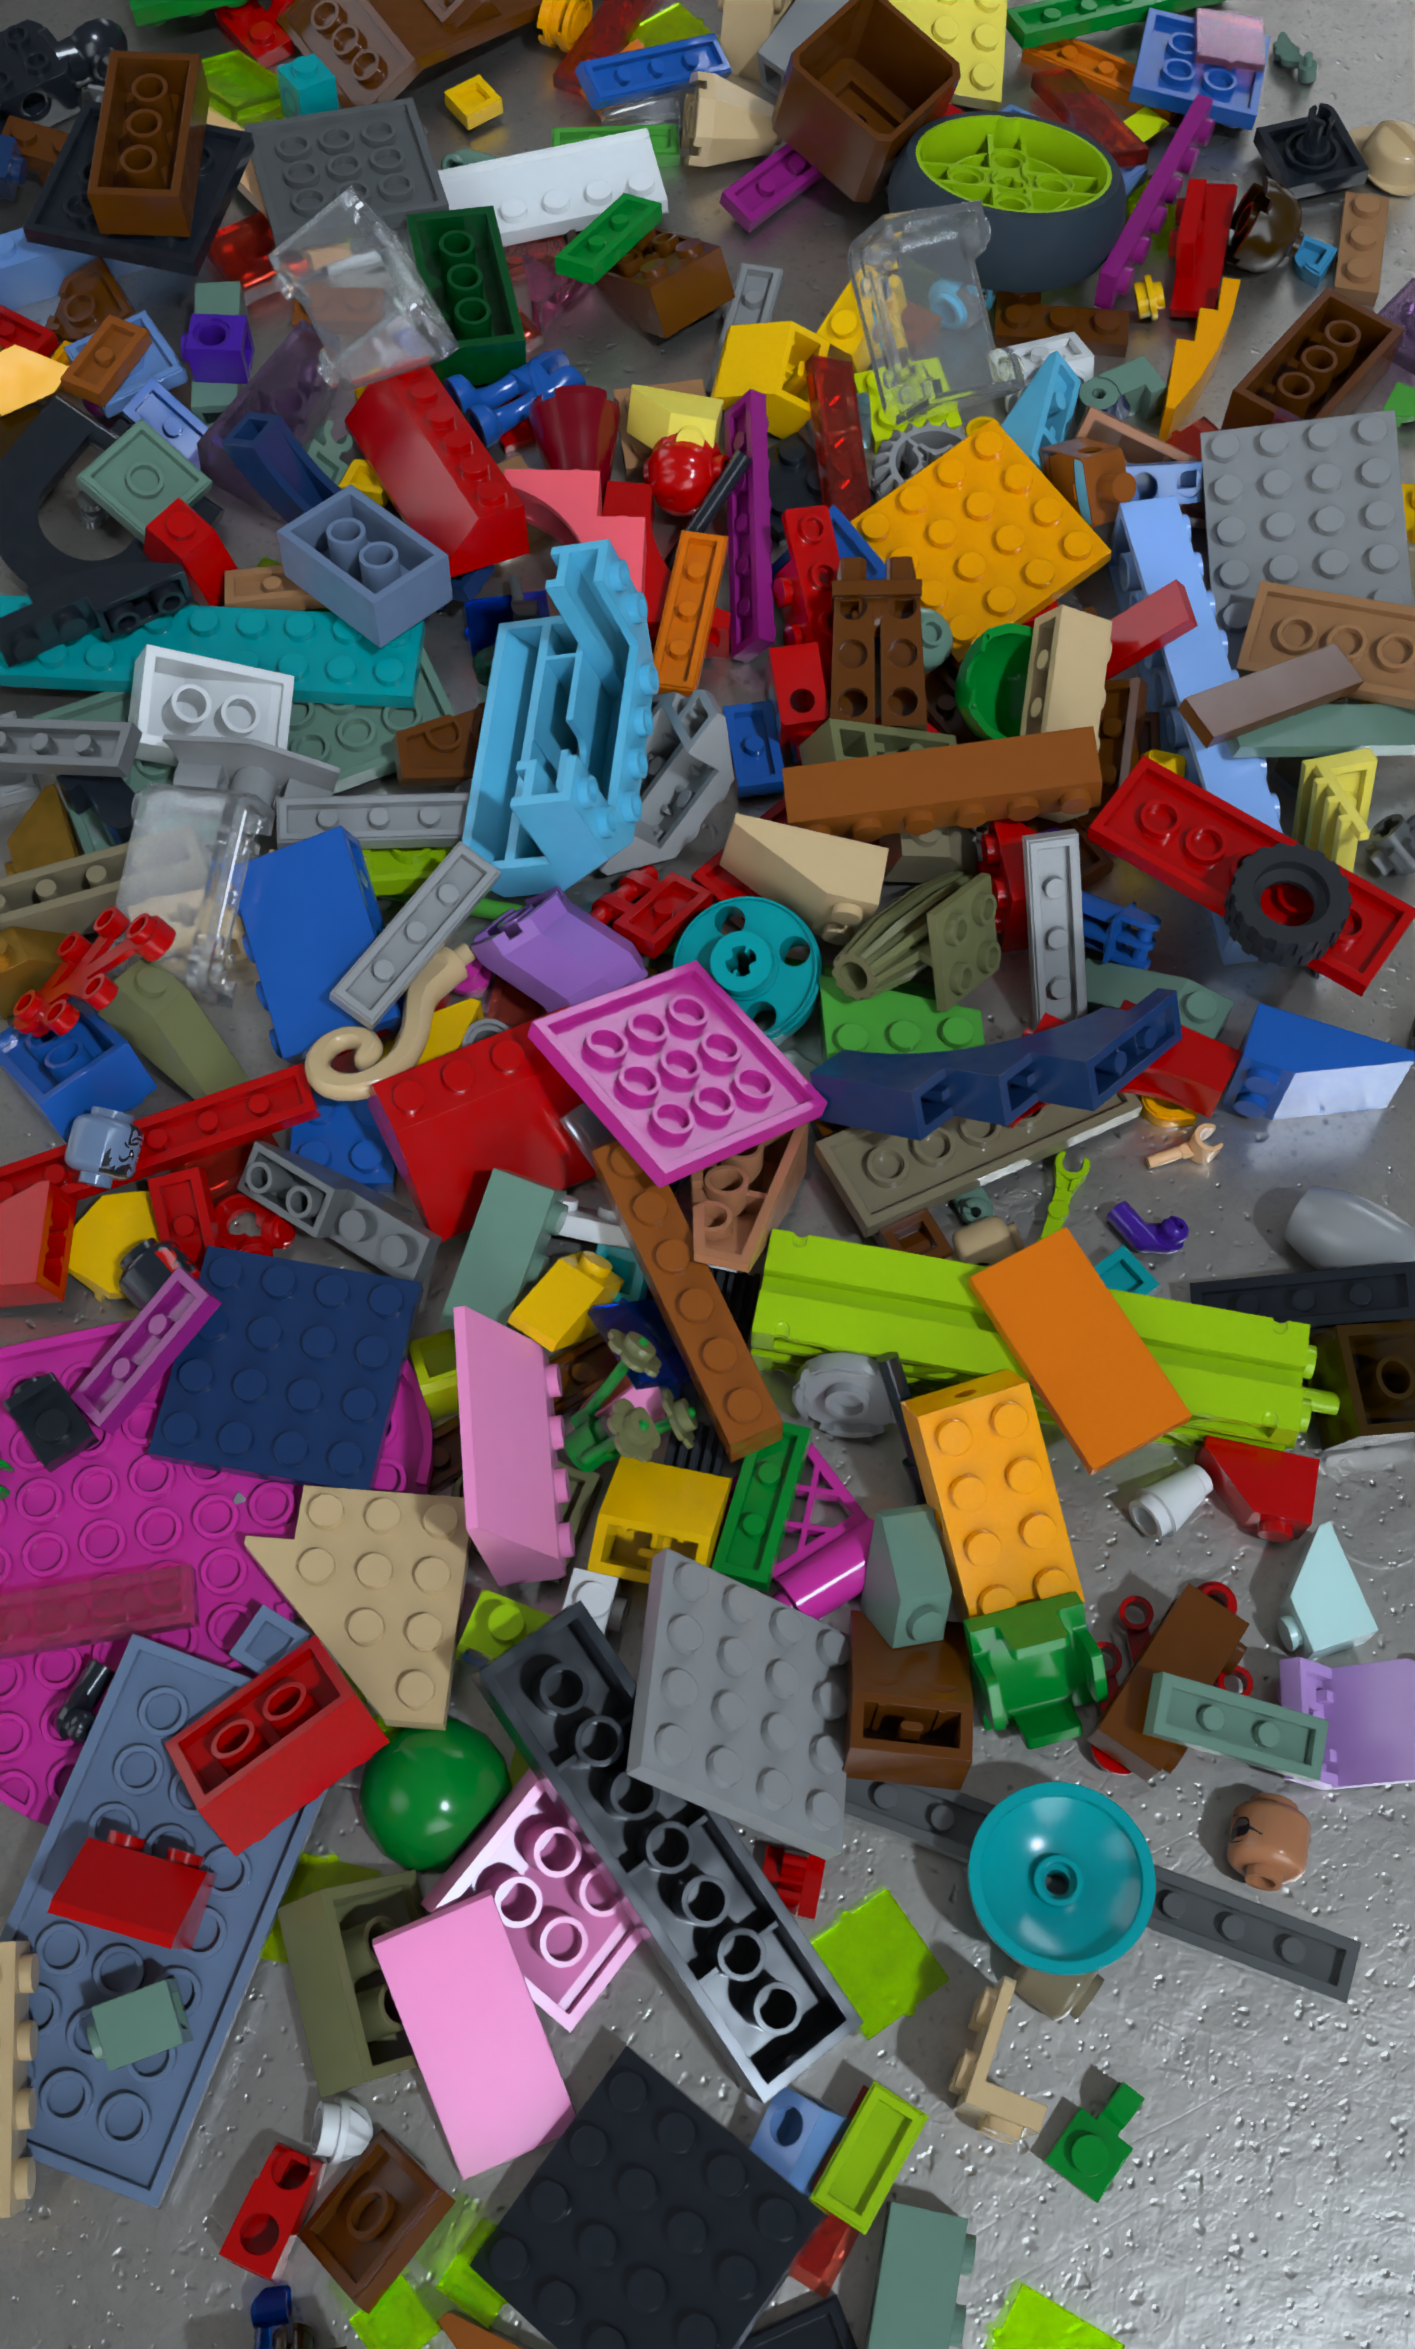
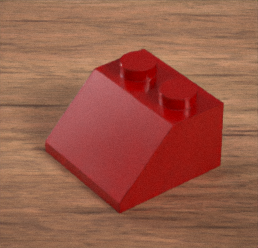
(135, 1891)

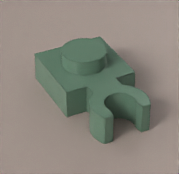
(326, 451)

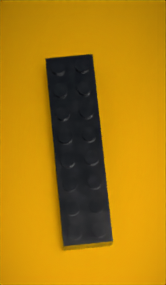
(667, 1859)

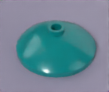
(1088, 1844)

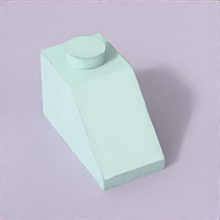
(1323, 1601)

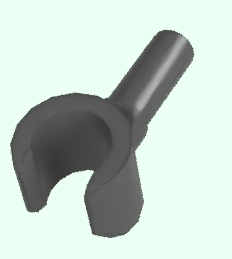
(521, 608)

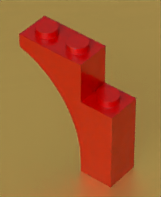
(638, 501)
(1187, 1074)

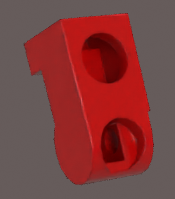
(274, 2213)

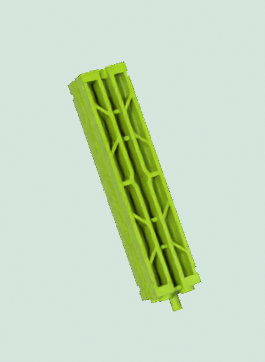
(836, 1296)

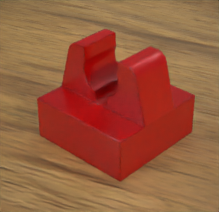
(795, 1879)

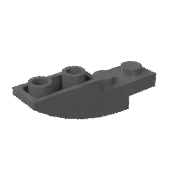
(339, 1208)

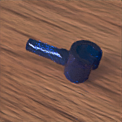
(270, 2309)

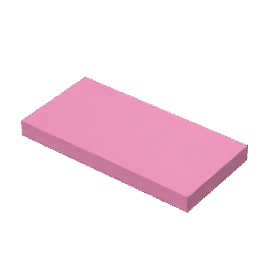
(475, 2033)

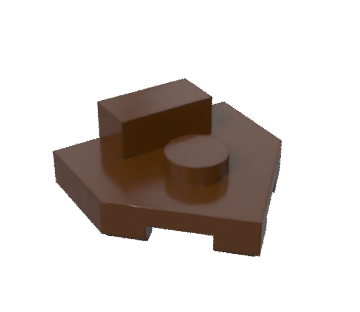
(87, 301)

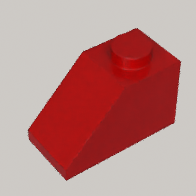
(186, 539)
(1262, 1486)

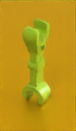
(1065, 1186)

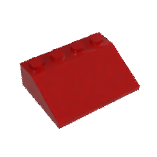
(473, 1114)

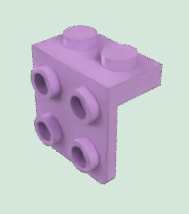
(1368, 1718)

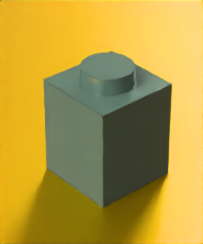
(139, 2025)

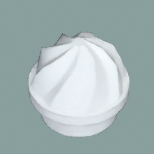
(340, 2130)

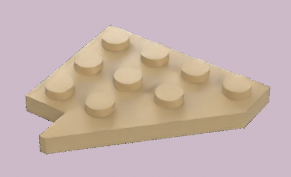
(380, 1591)

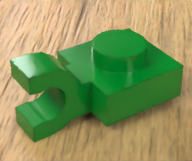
(1089, 2147)

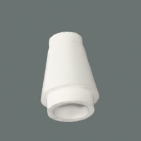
(1168, 1502)

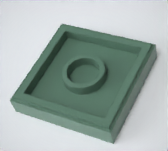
(142, 478)

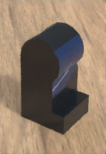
(107, 797)

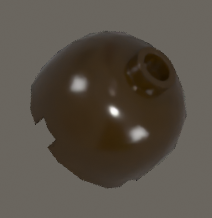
(1265, 228)

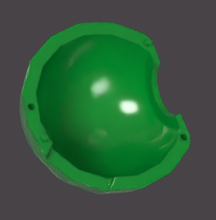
(994, 681)
(431, 1793)

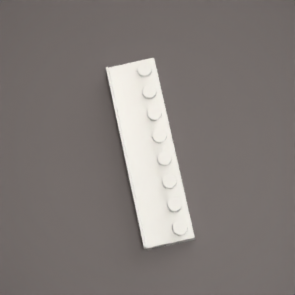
(557, 186)

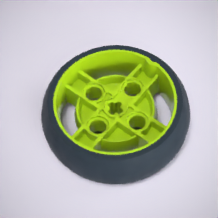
(1042, 186)

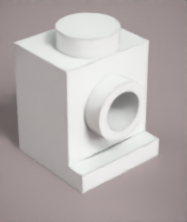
(603, 1600)

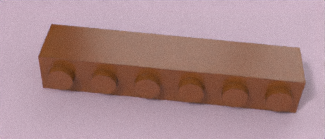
(947, 786)
(690, 1305)

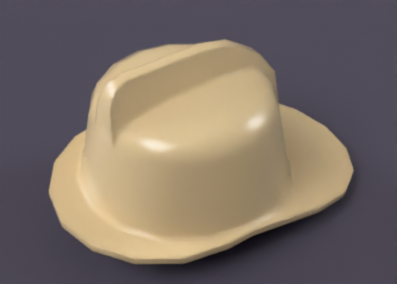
(1388, 155)

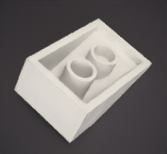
(205, 698)

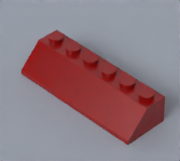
(438, 471)

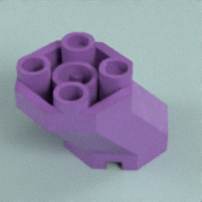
(557, 952)

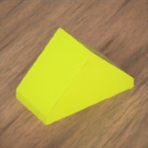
(437, 1372)

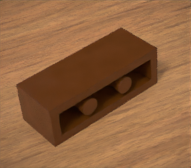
(1191, 1641)

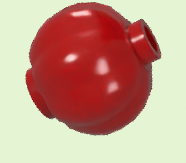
(682, 474)

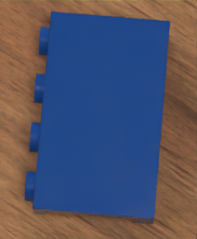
(306, 926)

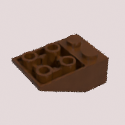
(668, 282)
(908, 1708)

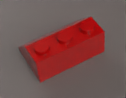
(275, 1745)

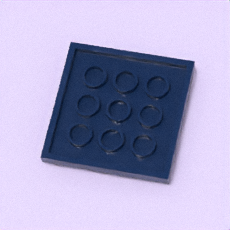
(289, 1372)

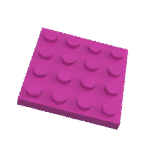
(677, 1072)

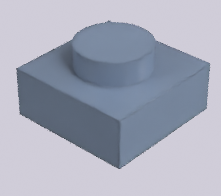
(267, 1641)

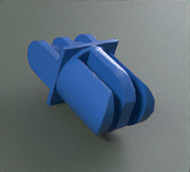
(1109, 931)

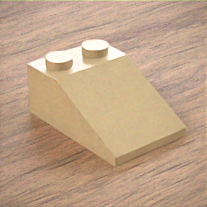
(816, 875)

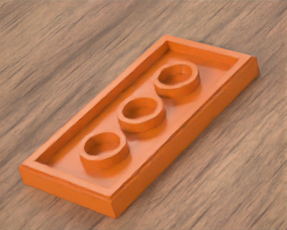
(1079, 1350)

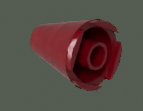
(577, 430)

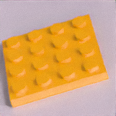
(984, 536)

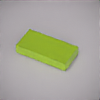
(869, 2157)

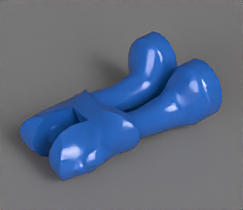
(526, 382)

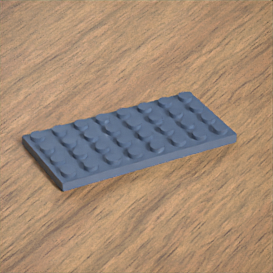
(134, 2121)

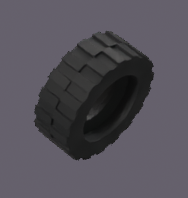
(1300, 869)

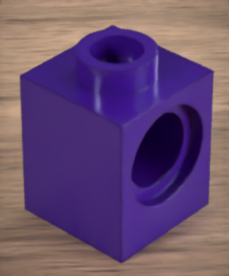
(219, 348)

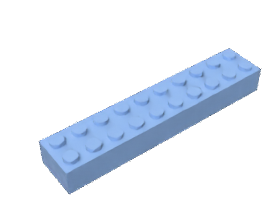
(1149, 552)

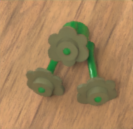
(629, 1429)

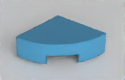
(1314, 260)

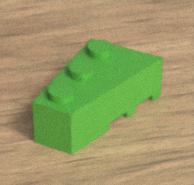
(892, 1023)

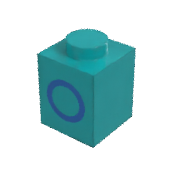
(306, 87)

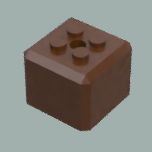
(862, 93)

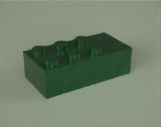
(472, 286)

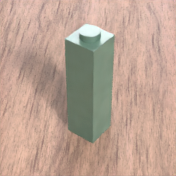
(222, 298)

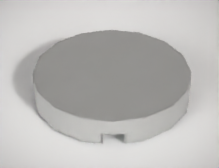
(843, 1395)

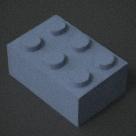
(365, 565)

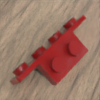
(1200, 245)
(805, 582)

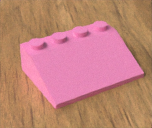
(511, 1451)
(550, 1898)

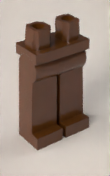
(884, 612)

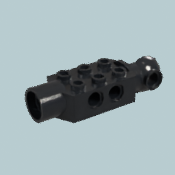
(47, 76)

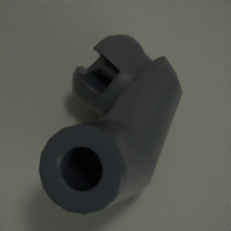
(75, 1714)

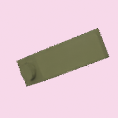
(851, 740)
(171, 1030)

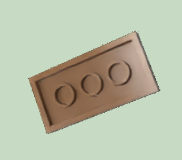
(1369, 632)

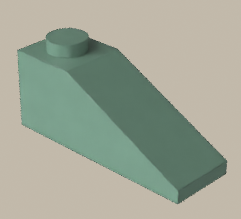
(1198, 1006)

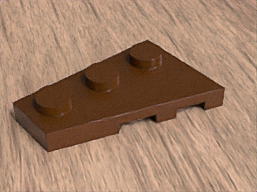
(439, 750)

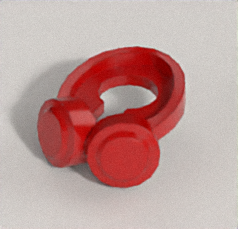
(275, 1230)

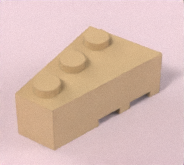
(746, 28)

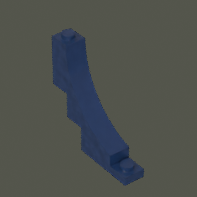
(998, 1082)

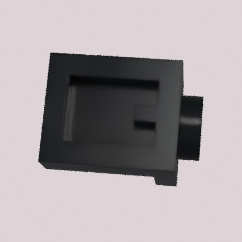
(50, 1420)

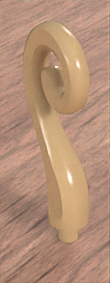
(420, 1001)

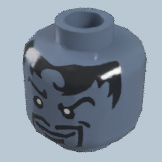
(104, 1147)

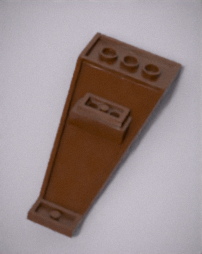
(386, 44)

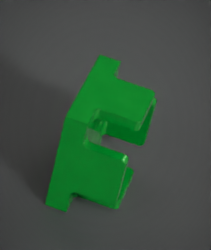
(1035, 1668)

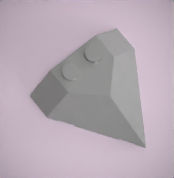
(684, 780)

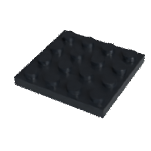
(67, 222)
(648, 2225)

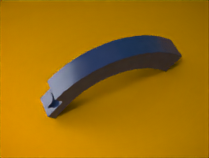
(294, 483)

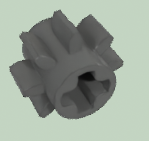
(1393, 845)

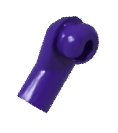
(1148, 1237)

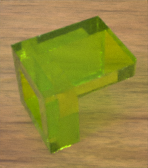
(466, 2287)

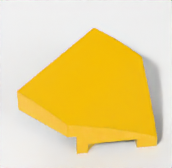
(106, 1236)

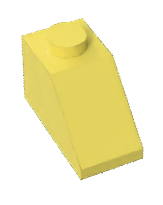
(667, 412)

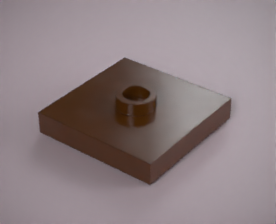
(375, 2220)

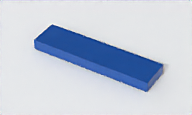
(650, 70)

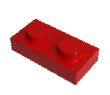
(185, 1211)

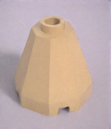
(724, 123)

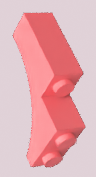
(570, 510)

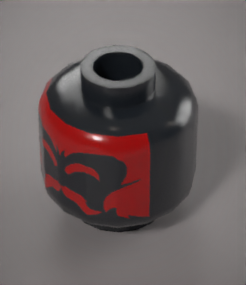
(150, 1267)

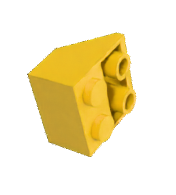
(772, 362)
(657, 1509)

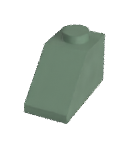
(906, 1578)

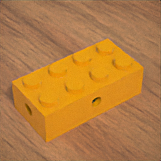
(991, 1494)

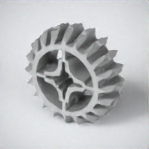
(911, 453)

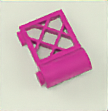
(832, 1566)

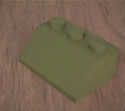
(339, 1981)

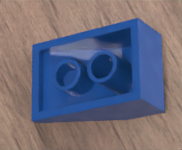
(1311, 1068)
(75, 1070)

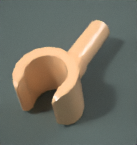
(1192, 1149)

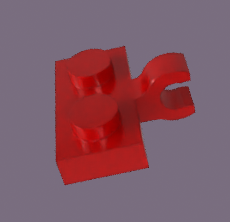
(257, 30)

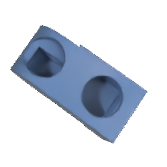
(1168, 479)
(798, 2136)

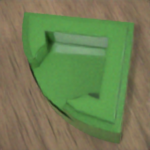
(1403, 402)

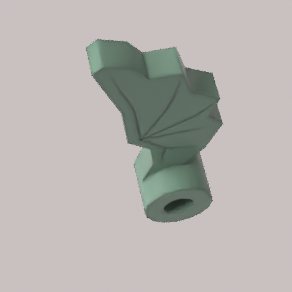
(1289, 56)

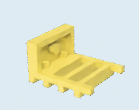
(1335, 804)

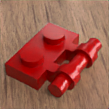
(659, 908)

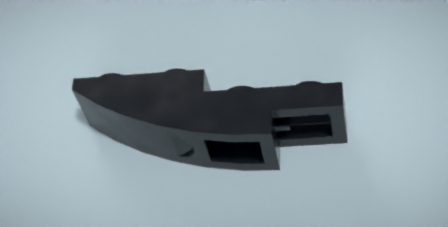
(102, 597)

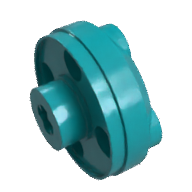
(763, 945)

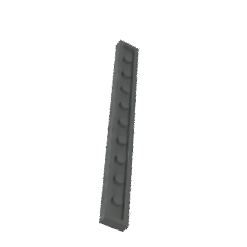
(1182, 1909)

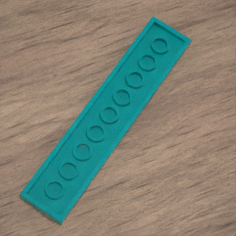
(318, 648)

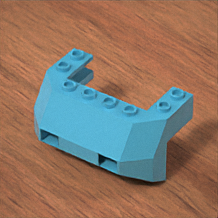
(556, 686)

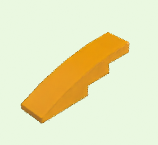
(1196, 359)

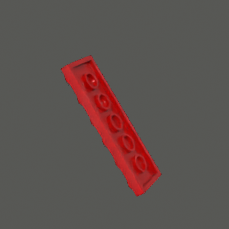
(1201, 840)

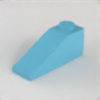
(1044, 408)

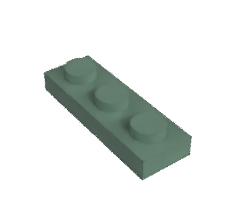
(1236, 1727)

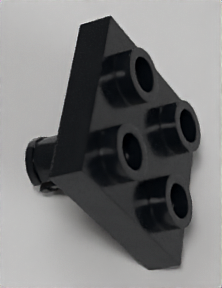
(1311, 153)

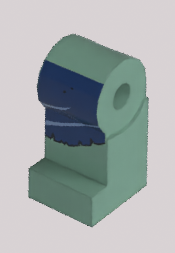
(1125, 391)

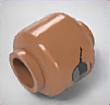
(1269, 1841)

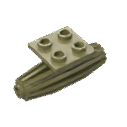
(933, 925)

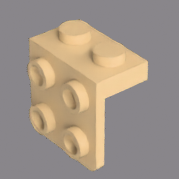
(999, 2112)

